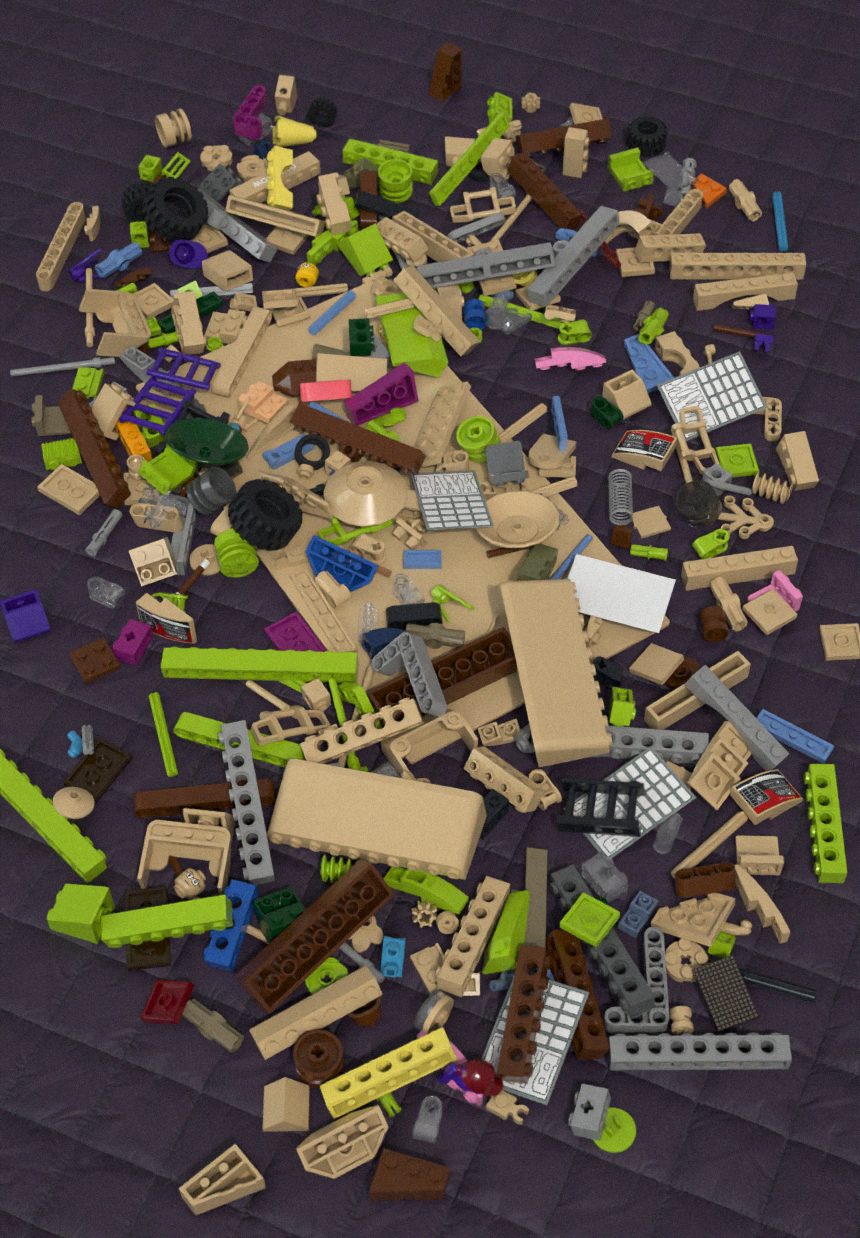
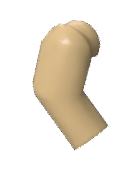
(743, 929)

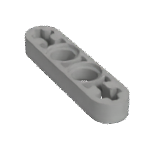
(478, 227)

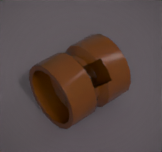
(714, 624)

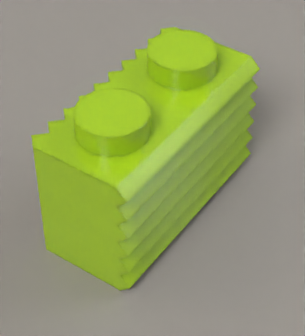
(61, 452)

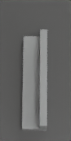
(182, 540)

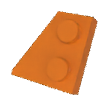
(711, 189)

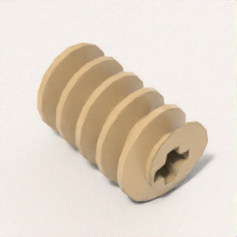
(772, 488)

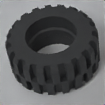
(186, 198)
(265, 514)

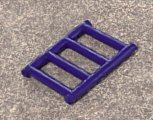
(188, 380)
(143, 393)

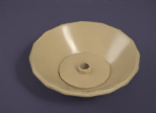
(365, 493)
(520, 519)

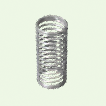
(611, 484)

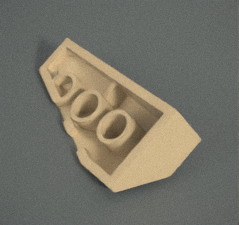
(307, 499)

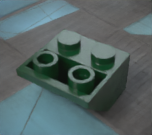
(277, 912)

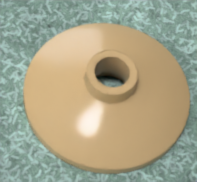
(73, 802)

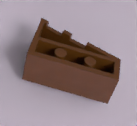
(446, 72)
(408, 1178)

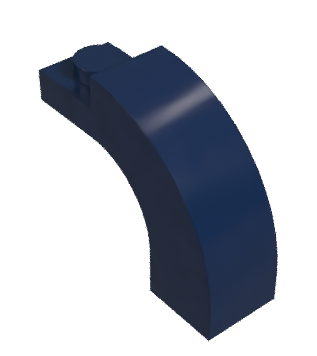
(378, 639)

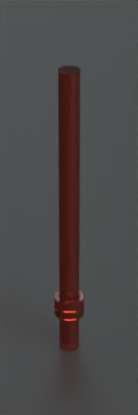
(610, 254)

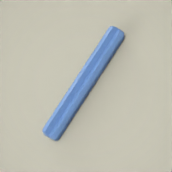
(334, 310)

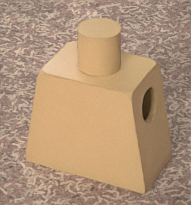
(285, 102)
(455, 148)

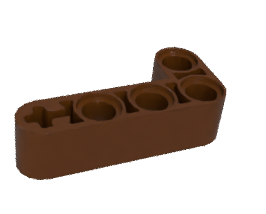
(368, 184)

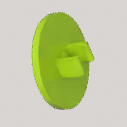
(618, 1131)

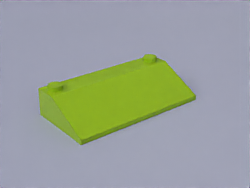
(407, 345)

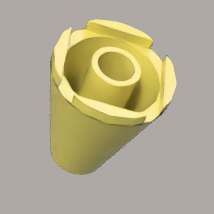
(291, 132)

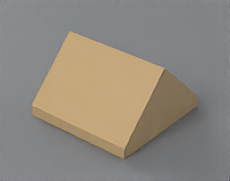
(286, 1106)

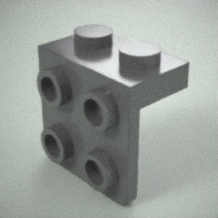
(220, 182)
(505, 463)

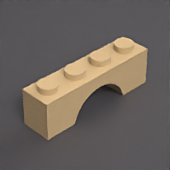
(671, 348)

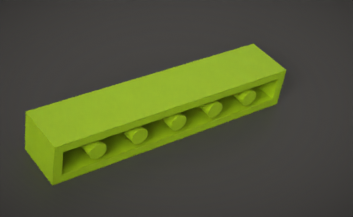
(166, 921)

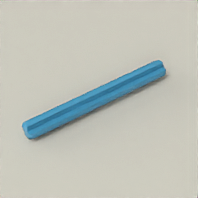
(780, 221)

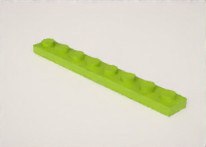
(468, 160)

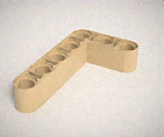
(680, 216)

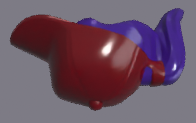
(474, 1076)

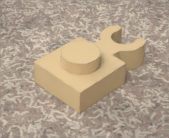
(426, 328)
(504, 1105)

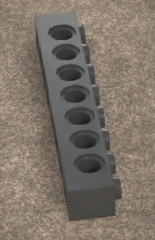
(641, 997)

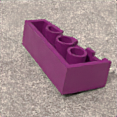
(379, 398)

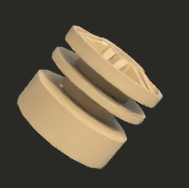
(174, 127)

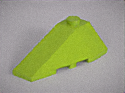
(508, 935)

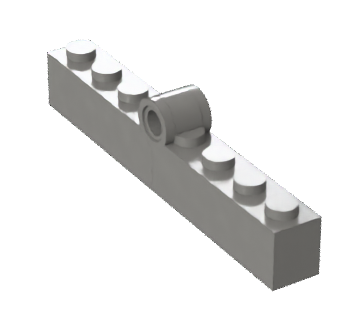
(238, 230)
(572, 255)
(488, 265)

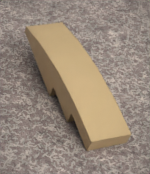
(756, 898)

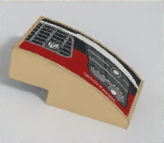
(645, 449)
(166, 619)
(765, 795)

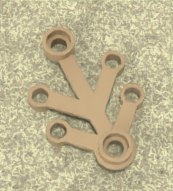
(760, 521)

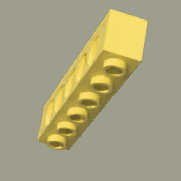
(388, 1073)

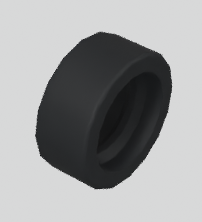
(316, 440)

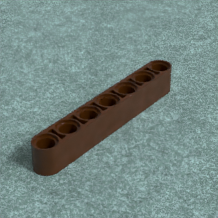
(201, 797)

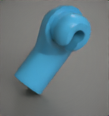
(76, 746)

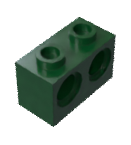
(359, 337)

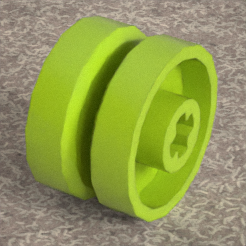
(475, 435)

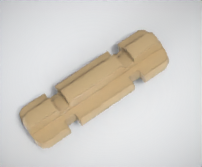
(387, 272)

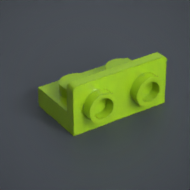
(499, 104)

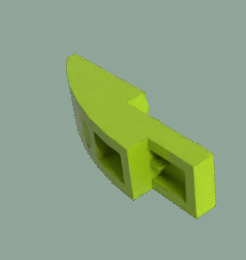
(325, 243)
(428, 888)

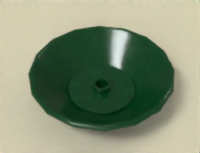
(206, 442)

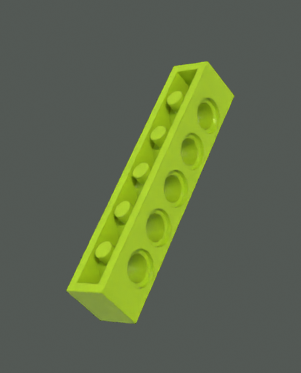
(423, 168)
(824, 776)

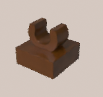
(622, 536)

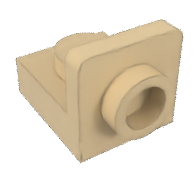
(243, 302)

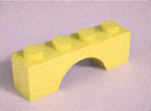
(279, 161)

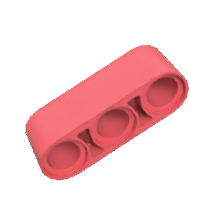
(325, 390)

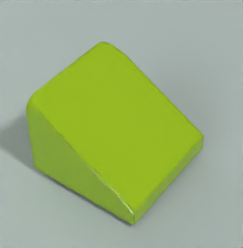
(722, 945)

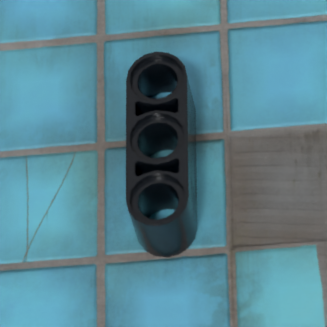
(419, 614)

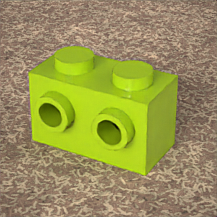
(621, 707)

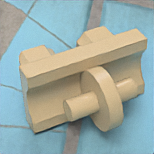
(404, 529)

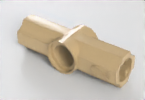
(745, 200)
(729, 602)

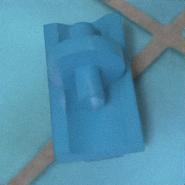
(393, 956)

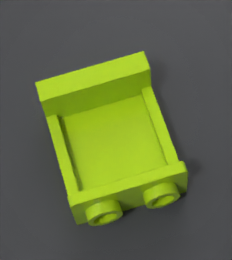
(629, 170)
(167, 470)

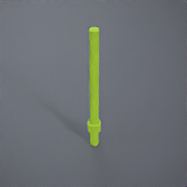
(353, 761)

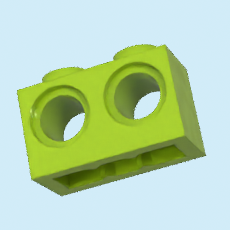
(151, 440)

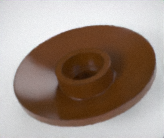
(683, 672)

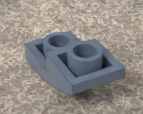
(638, 914)

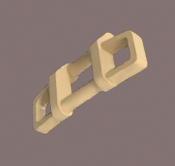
(471, 216)
(683, 428)
(297, 712)

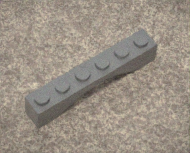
(762, 744)

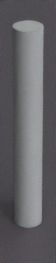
(729, 487)

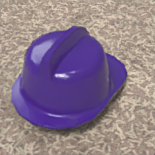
(187, 253)

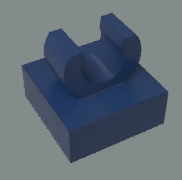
(262, 149)

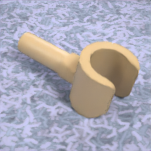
(709, 350)

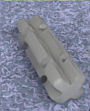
(87, 739)

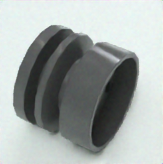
(211, 491)

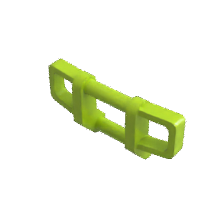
(343, 537)

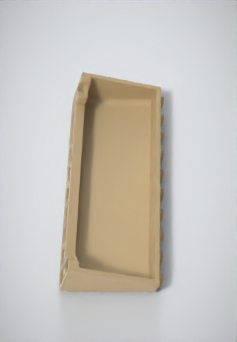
(555, 670)
(377, 818)

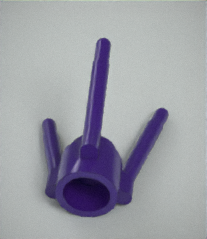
(78, 270)

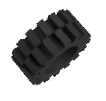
(322, 105)

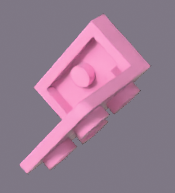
(784, 588)

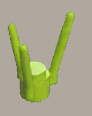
(443, 595)

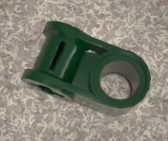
(605, 412)

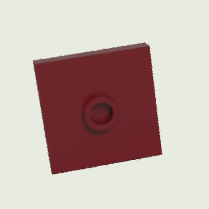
(167, 1002)

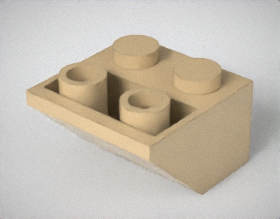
(498, 157)
(627, 393)
(154, 561)

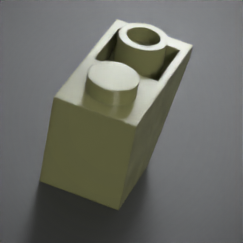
(353, 174)

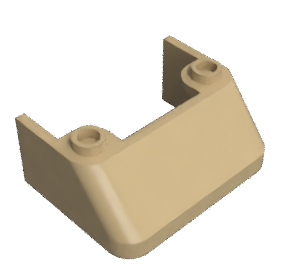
(124, 314)
(400, 745)
(186, 841)

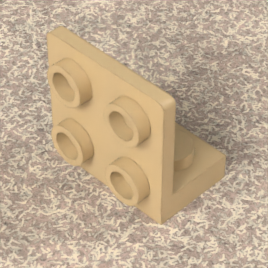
(759, 855)

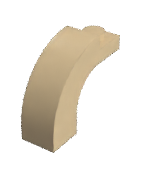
(632, 222)

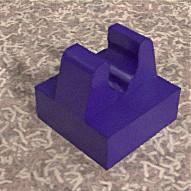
(764, 340)

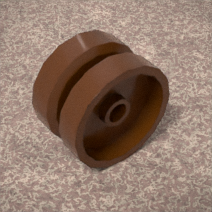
(318, 1058)

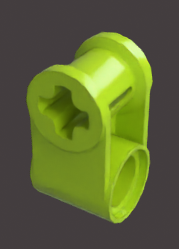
(575, 332)
(711, 544)
(177, 599)

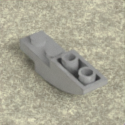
(140, 363)

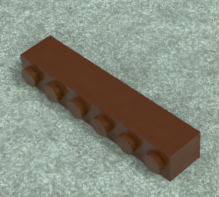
(555, 137)
(544, 192)

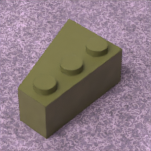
(538, 563)

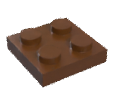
(94, 660)

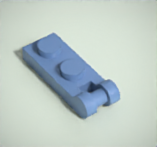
(285, 453)

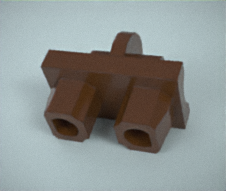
(648, 209)

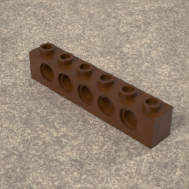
(528, 959)
(570, 969)

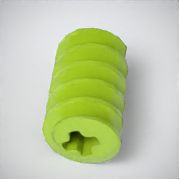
(334, 870)

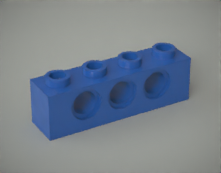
(226, 958)

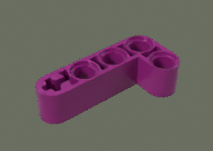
(246, 118)

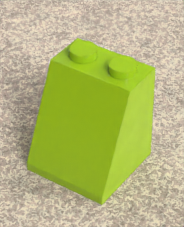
(366, 250)
(80, 911)

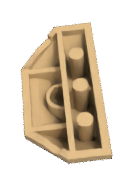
(344, 1143)

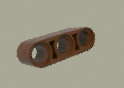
(705, 880)

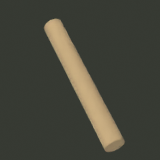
(267, 695)

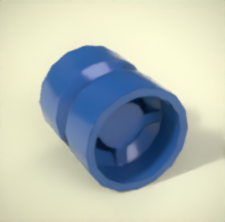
(474, 314)

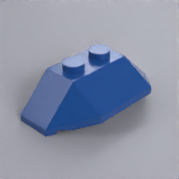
(340, 563)

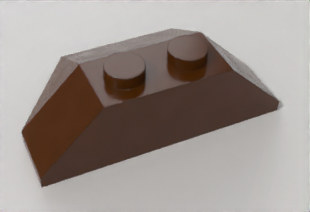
(289, 376)

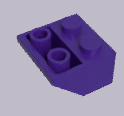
(25, 615)

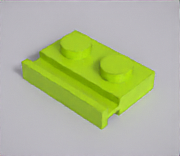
(88, 381)

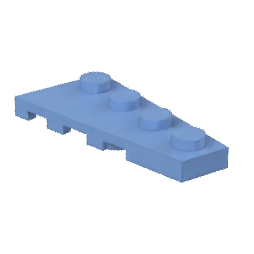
(646, 364)

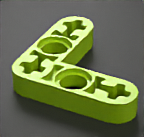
(356, 695)

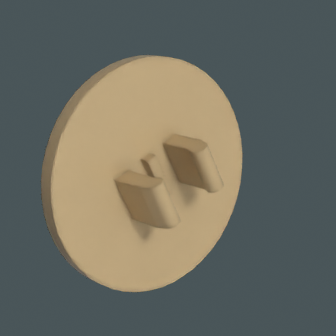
(205, 552)

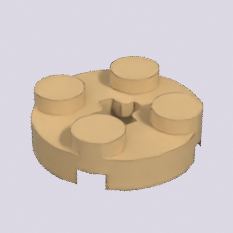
(211, 152)
(244, 168)
(385, 287)
(684, 949)

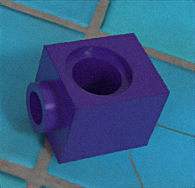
(763, 316)

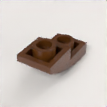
(136, 276)

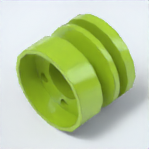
(395, 180)
(235, 555)

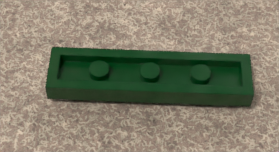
(205, 305)

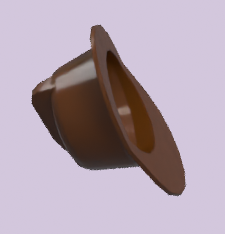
(368, 1013)

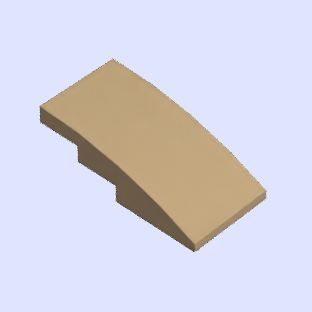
(720, 765)

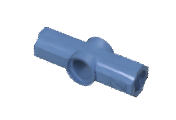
(118, 260)

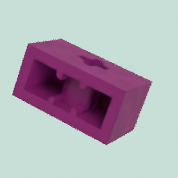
(132, 642)

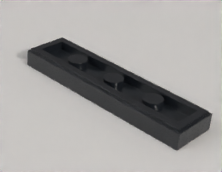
(381, 206)

